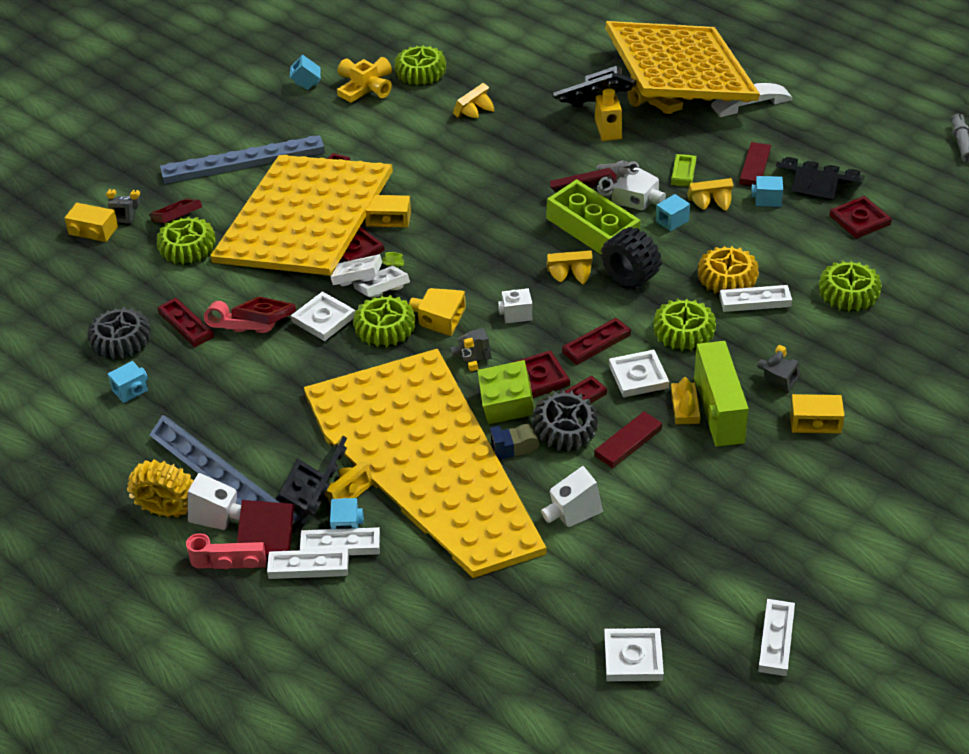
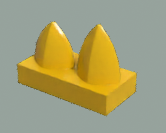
(467, 104)
(717, 189)
(579, 262)
(685, 402)
(350, 483)

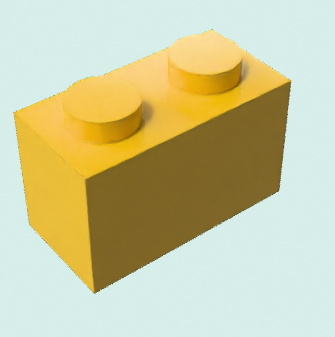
(388, 211)
(91, 222)
(816, 413)

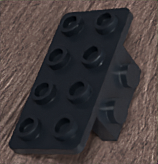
(594, 86)
(818, 180)
(306, 483)

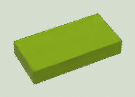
(683, 170)

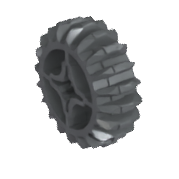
(119, 333)
(565, 428)

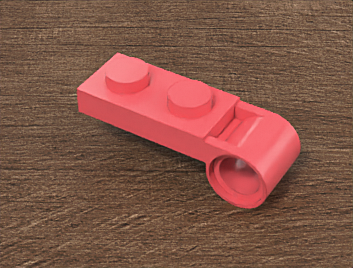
(229, 322)
(224, 556)

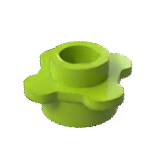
(393, 259)

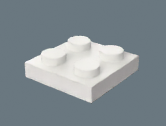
(356, 269)
(386, 279)
(323, 316)
(638, 373)
(633, 654)

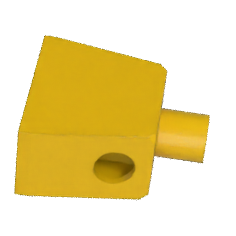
(608, 107)
(440, 309)

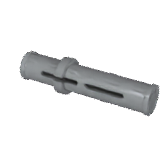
(961, 133)
(621, 168)
(605, 187)

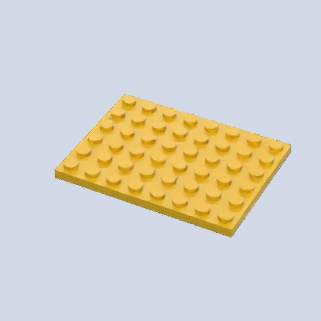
(681, 62)
(302, 215)

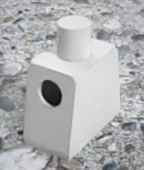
(637, 190)
(574, 499)
(212, 503)

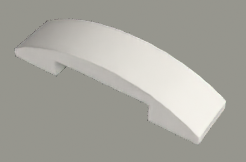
(774, 92)

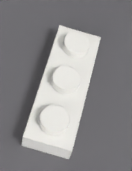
(755, 298)
(357, 540)
(308, 563)
(776, 637)

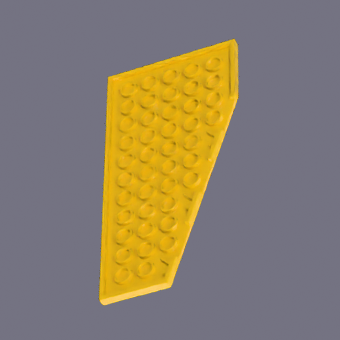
(429, 458)

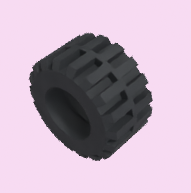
(631, 258)

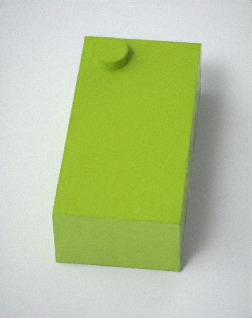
(588, 215)
(720, 393)

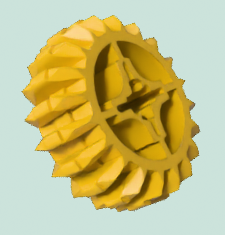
(727, 269)
(160, 488)

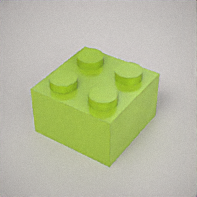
(506, 392)

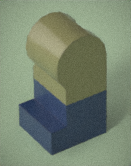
(513, 441)

